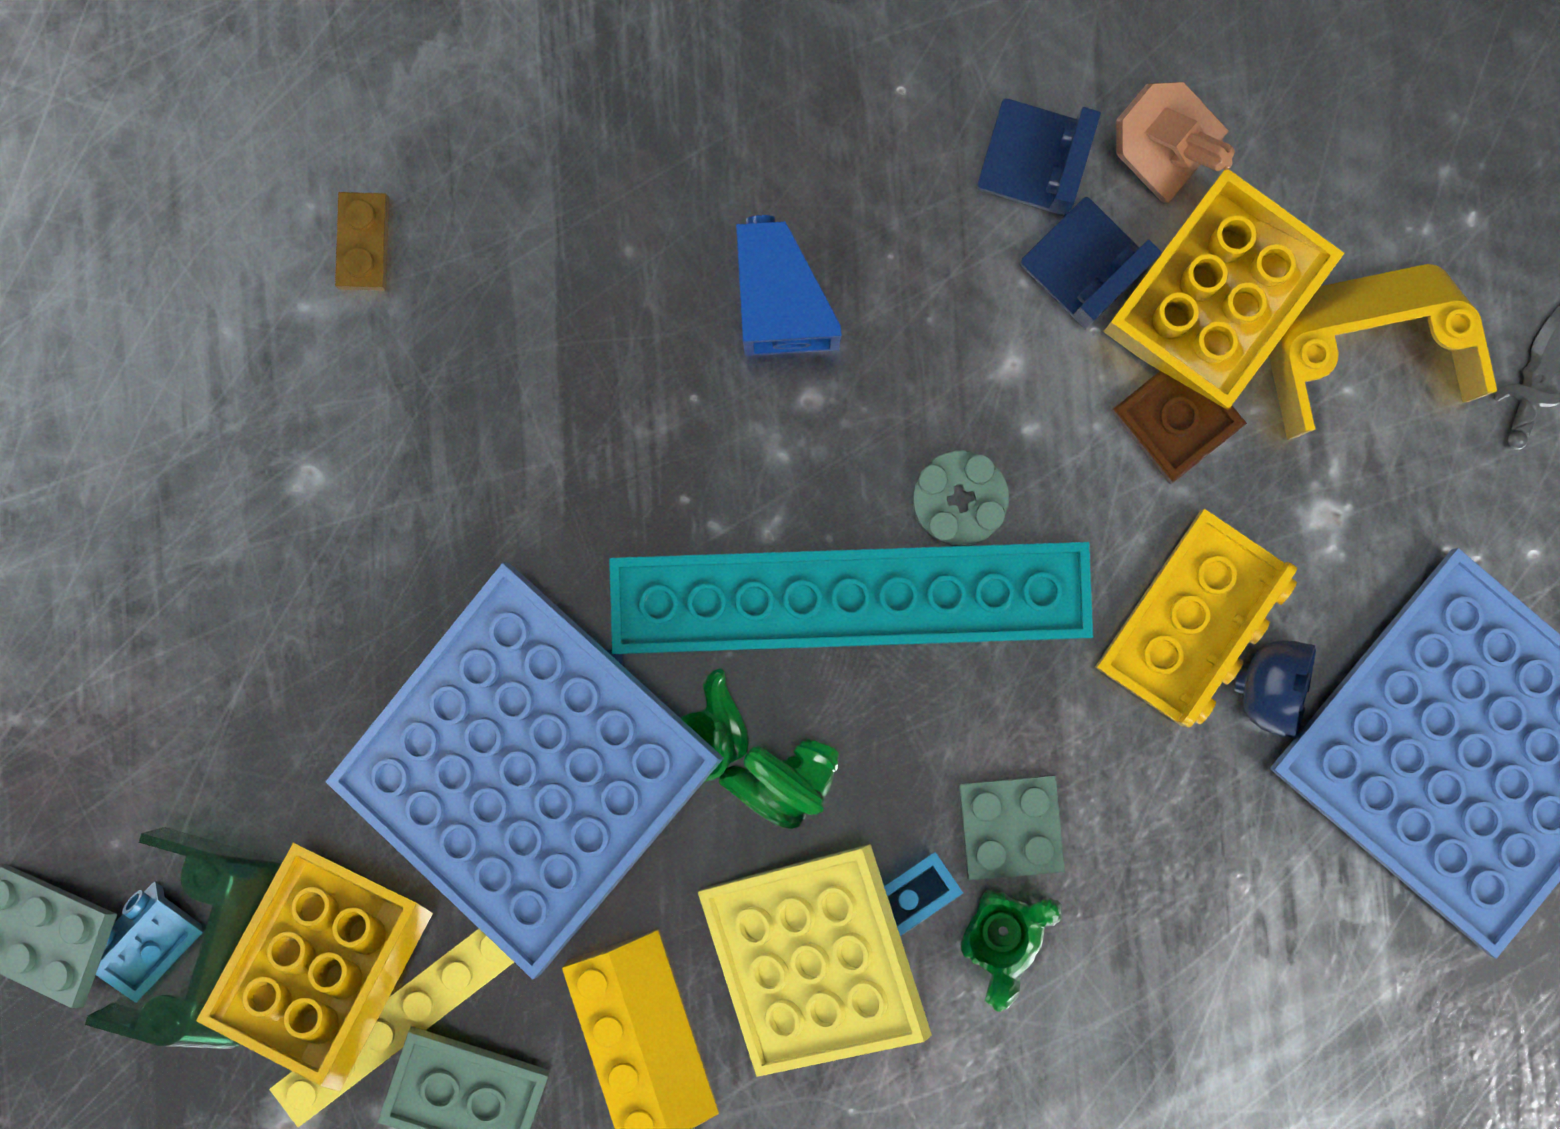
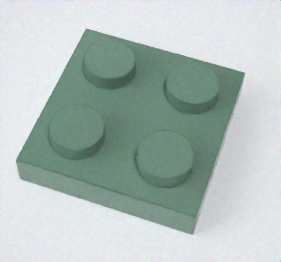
(1011, 827)

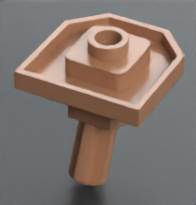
(1169, 136)

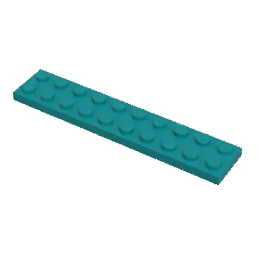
(851, 598)

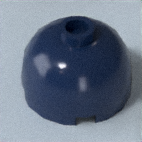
(1277, 686)

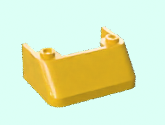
(1311, 351)

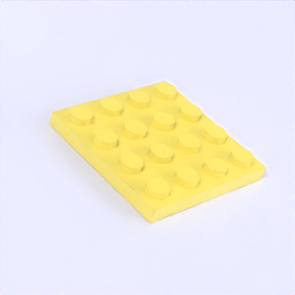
(814, 962)

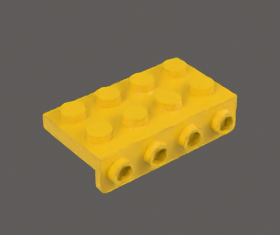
(1197, 620)

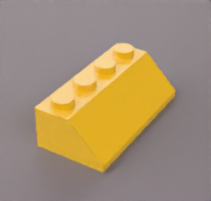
(640, 1036)

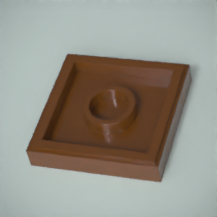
(1175, 424)

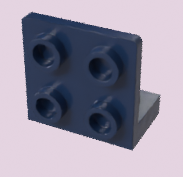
(1038, 155)
(1087, 262)

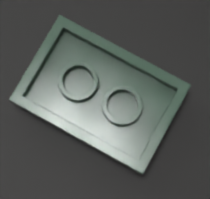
(50, 937)
(460, 1087)

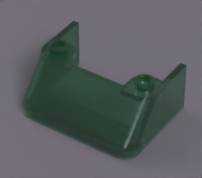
(234, 886)

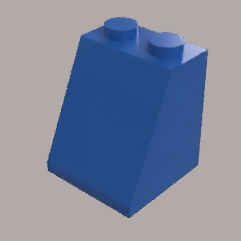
(779, 293)

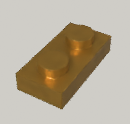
(362, 241)

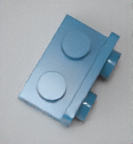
(146, 942)

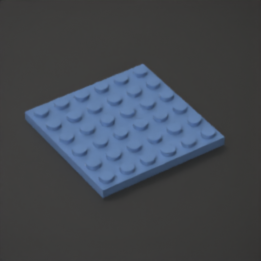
(1448, 753)
(523, 770)

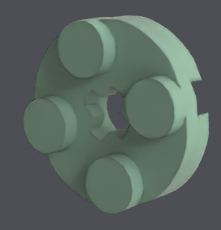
(984, 513)

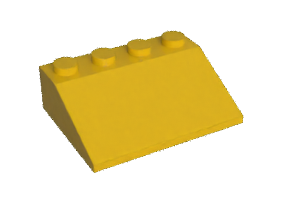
(1224, 290)
(315, 967)

